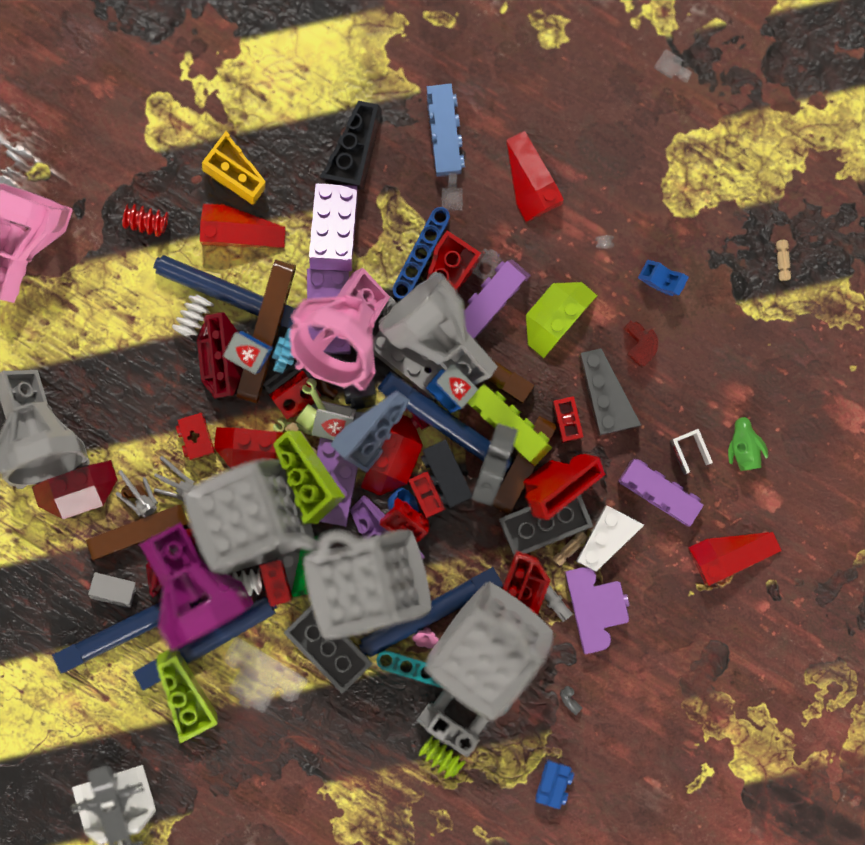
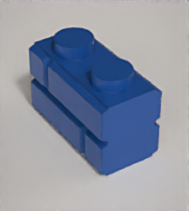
(553, 784)

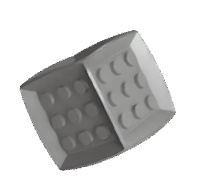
(246, 517)
(366, 582)
(490, 651)

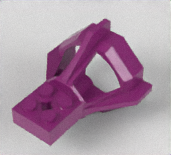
(186, 580)

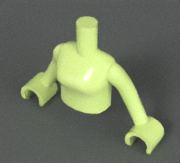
(307, 416)

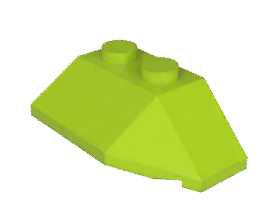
(556, 314)

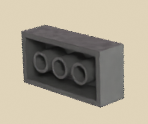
(530, 533)
(336, 658)

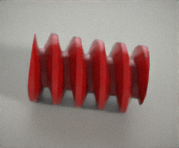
(144, 221)

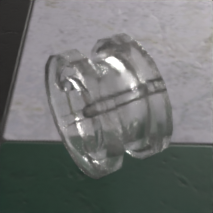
(604, 241)

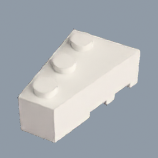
(607, 537)

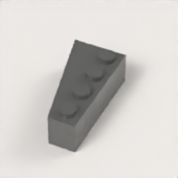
(608, 401)

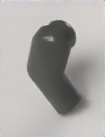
(568, 701)

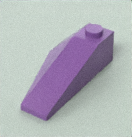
(367, 519)

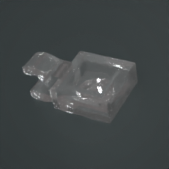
(671, 64)
(452, 197)

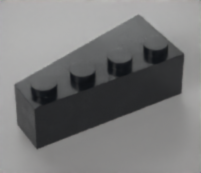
(355, 147)

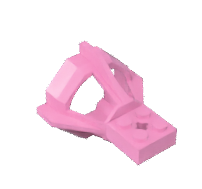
(17, 245)
(346, 316)

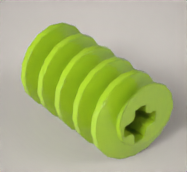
(441, 757)

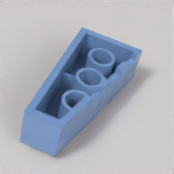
(444, 129)

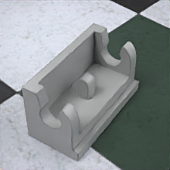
(112, 590)

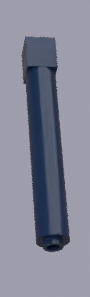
(216, 287)
(439, 418)
(440, 608)
(110, 638)
(207, 642)

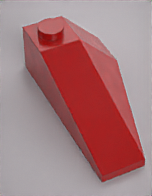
(532, 182)
(231, 227)
(454, 260)
(728, 555)

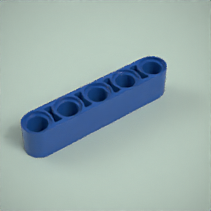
(421, 244)

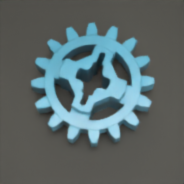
(282, 353)

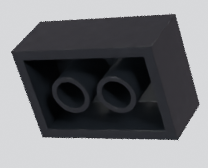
(446, 474)

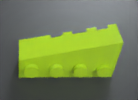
(495, 411)
(311, 482)
(186, 699)

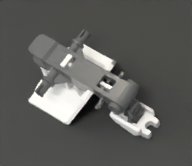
(114, 804)

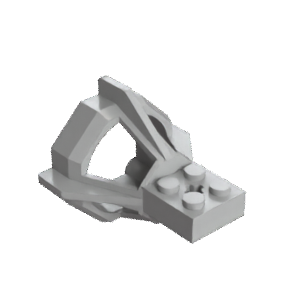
(434, 325)
(33, 438)

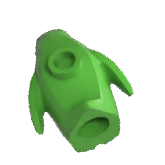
(746, 446)

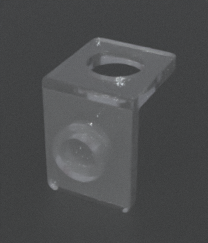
(490, 257)

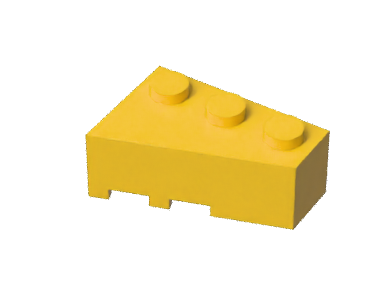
(233, 170)

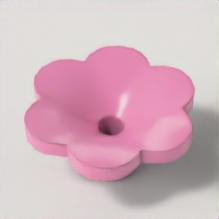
(425, 638)

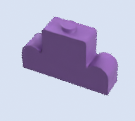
(595, 608)

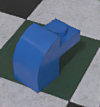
(662, 278)

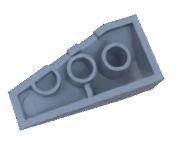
(364, 437)

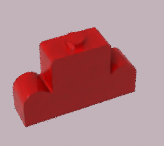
(560, 483)

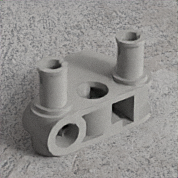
(453, 732)

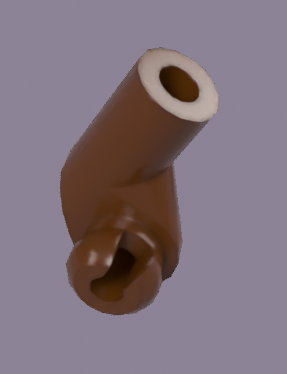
(324, 388)
(127, 493)

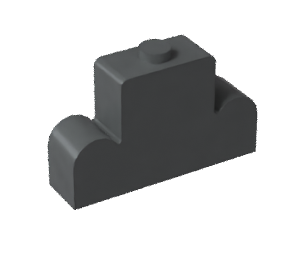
(494, 464)

